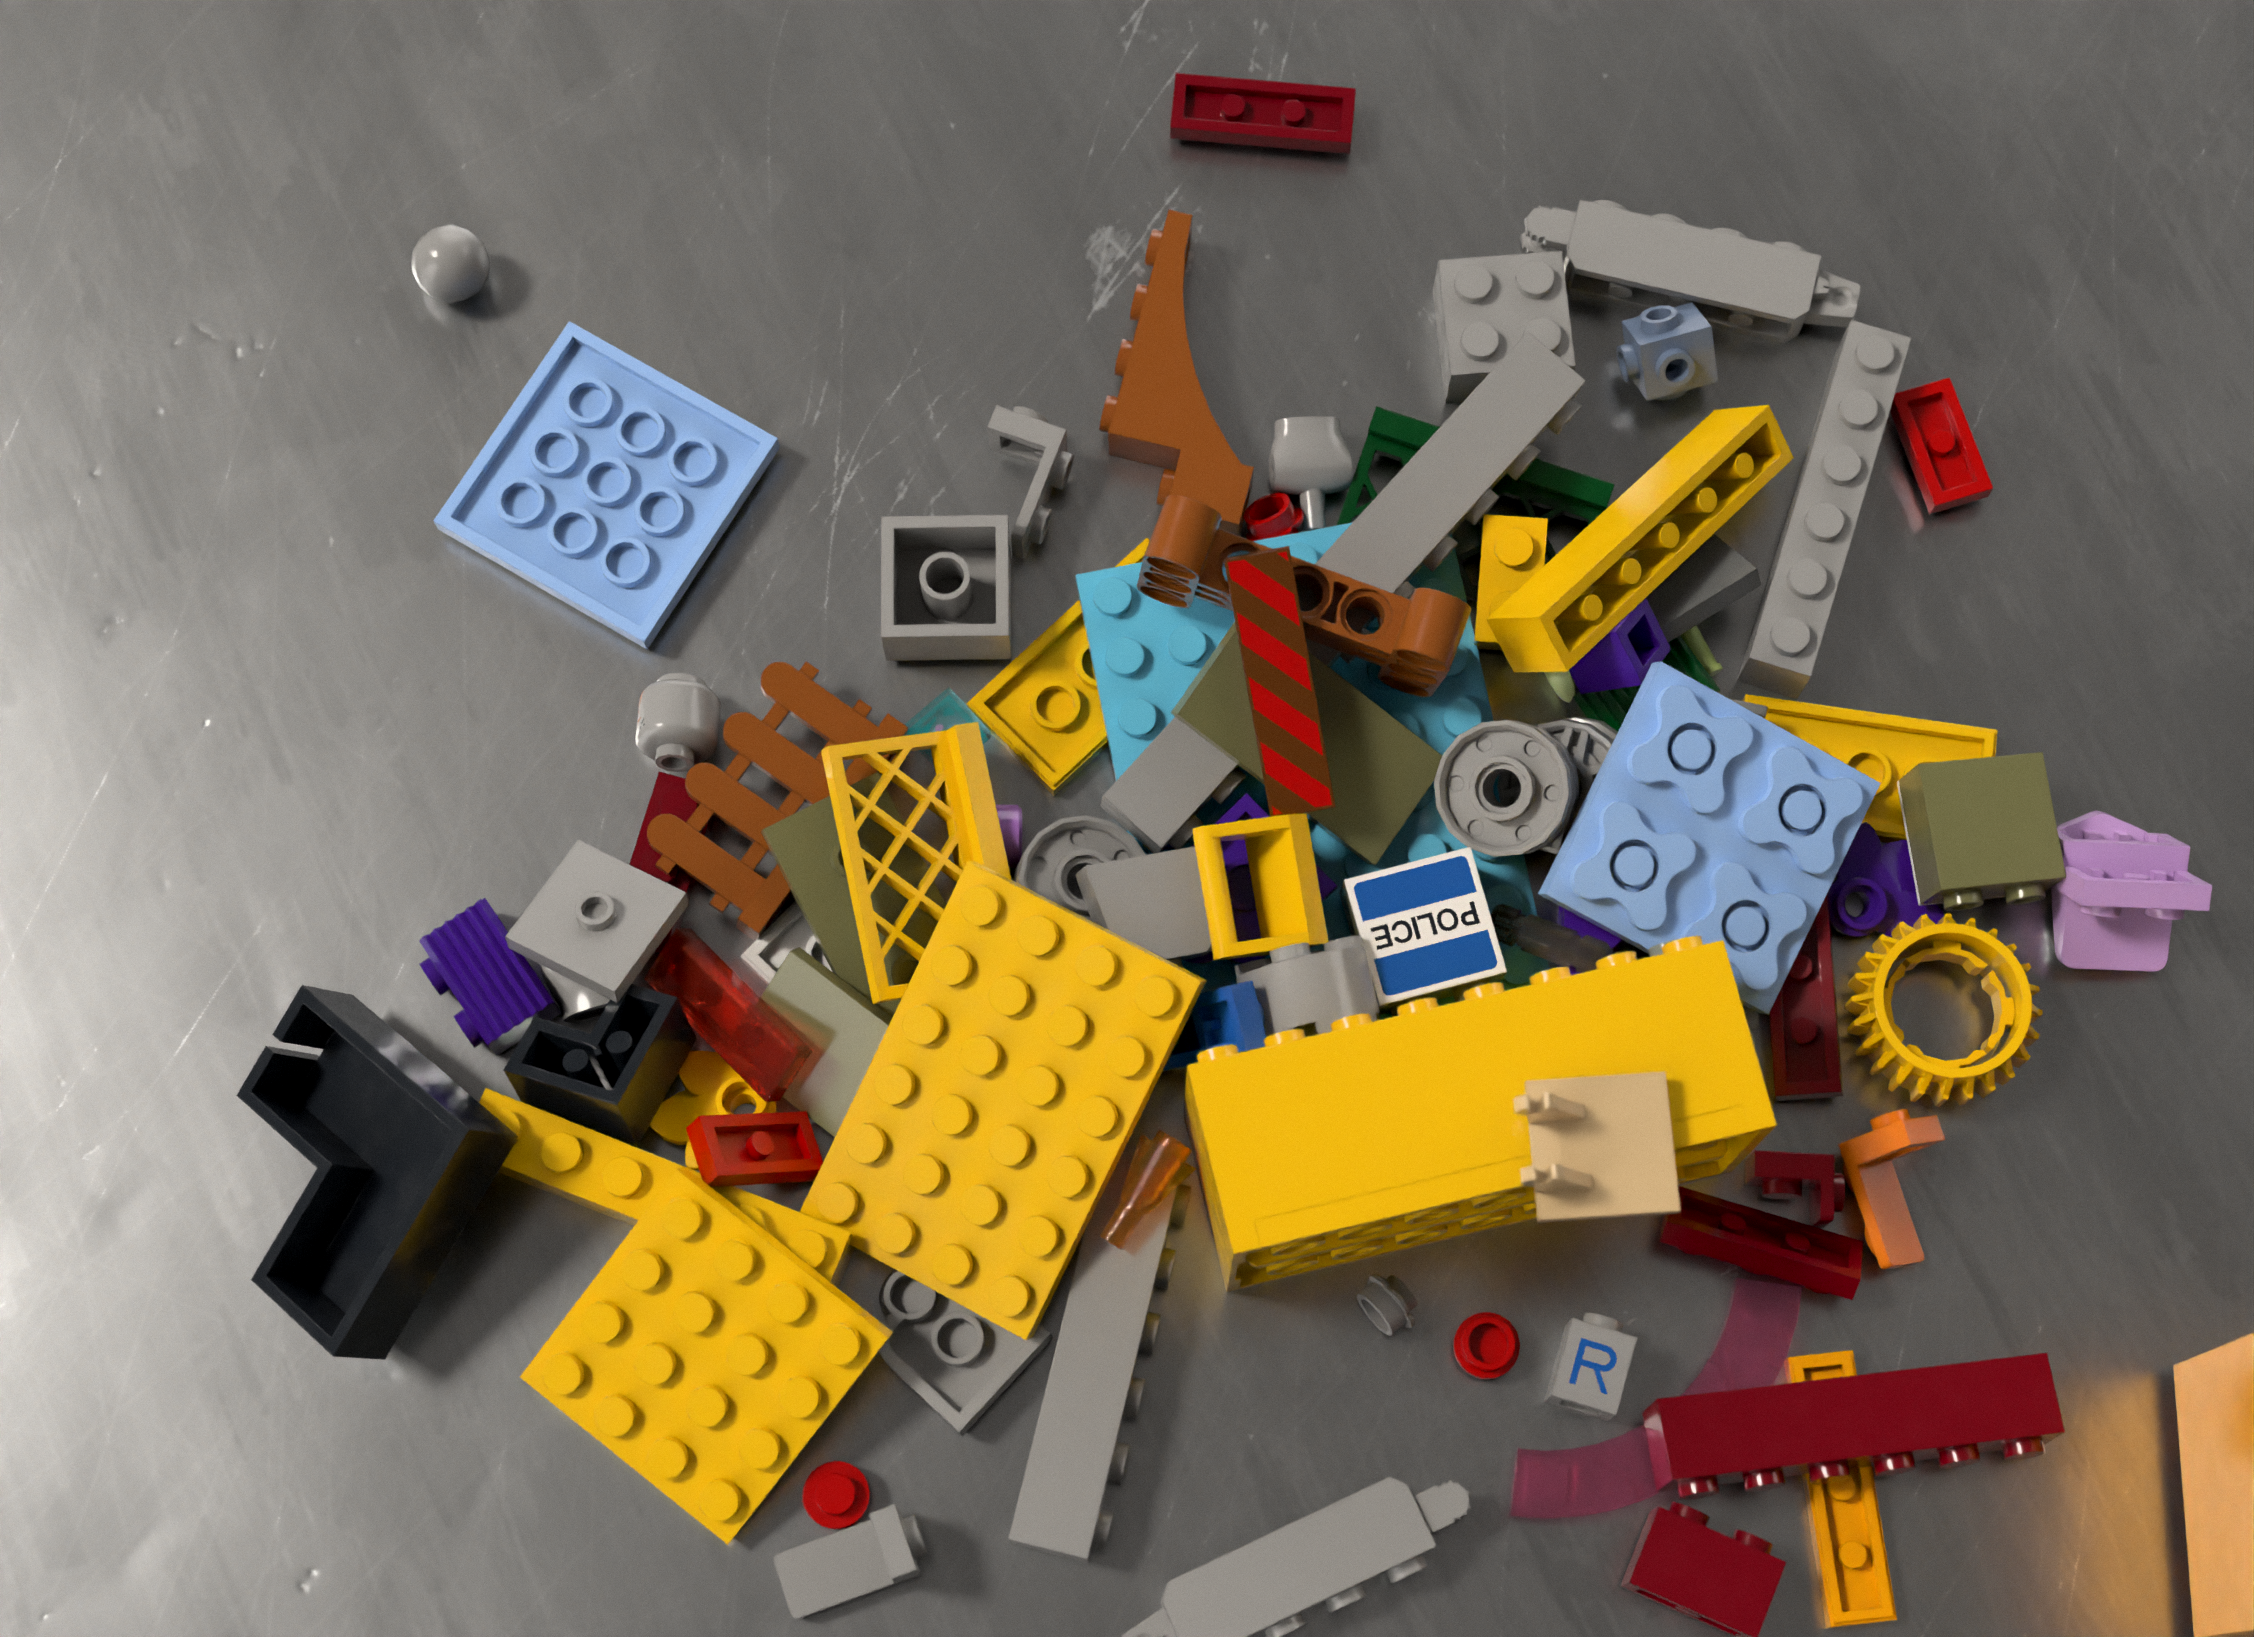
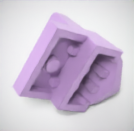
(2120, 894)

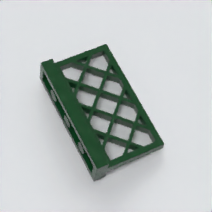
(1541, 484)

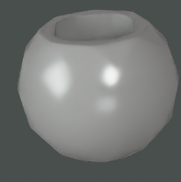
(450, 263)

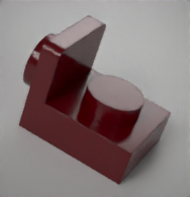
(1787, 1173)

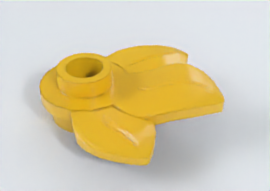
(710, 1089)

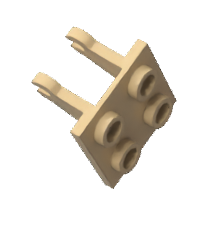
(1600, 1146)

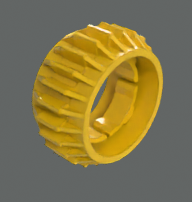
(1978, 954)

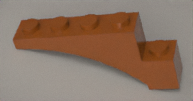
(1160, 403)

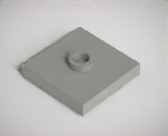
(597, 920)

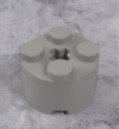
(1312, 987)

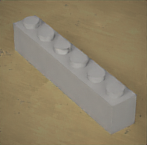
(1824, 510)
(1093, 1379)

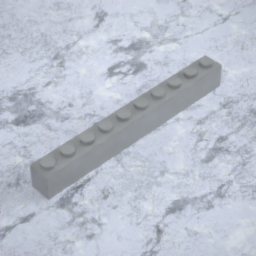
(1384, 548)

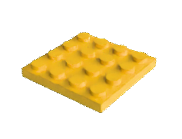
(705, 1354)

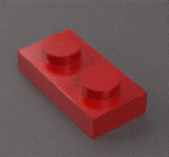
(1940, 446)
(755, 1148)

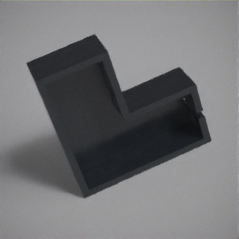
(394, 1178)

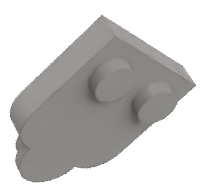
(950, 1352)

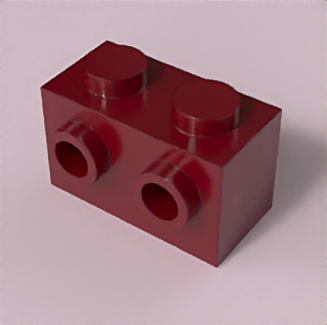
(1704, 1571)

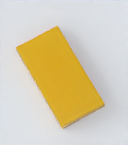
(1049, 701)
(1879, 747)

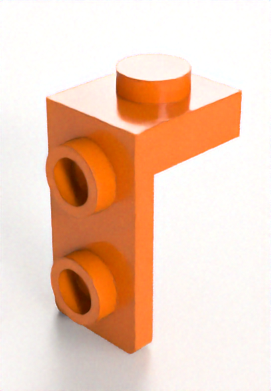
(1877, 1188)

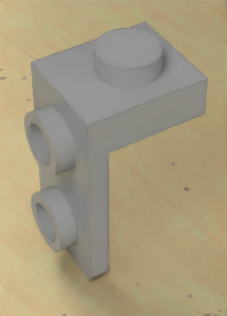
(1032, 439)
(850, 1562)

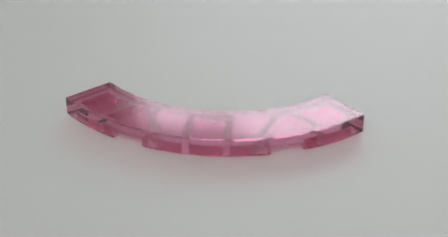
(1620, 1469)

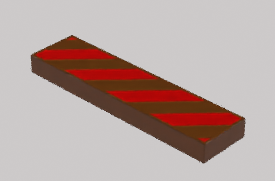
(1279, 681)

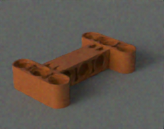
(1414, 634)

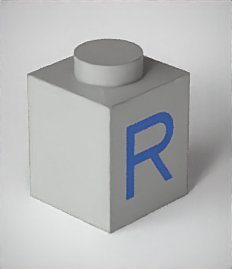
(1591, 1366)

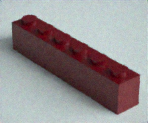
(1851, 1424)

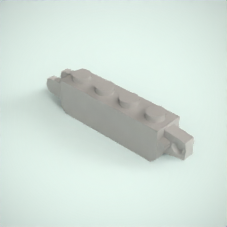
(1664, 261)
(1308, 1564)

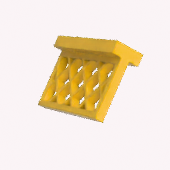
(970, 819)

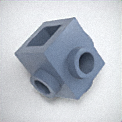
(1667, 351)

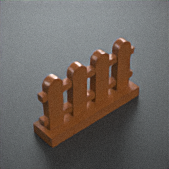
(744, 811)

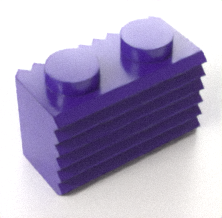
(487, 978)

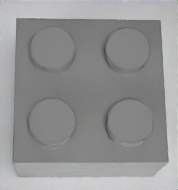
(1490, 306)
(946, 587)

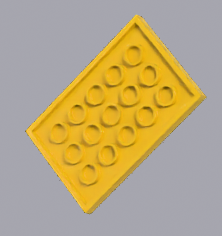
(1001, 1098)

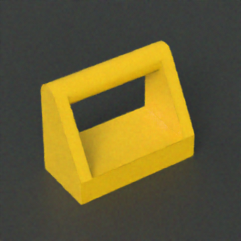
(1281, 880)

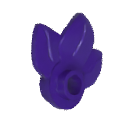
(1883, 881)

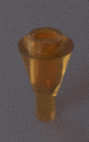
(1154, 1174)

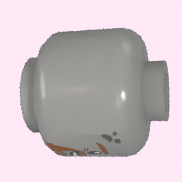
(678, 722)

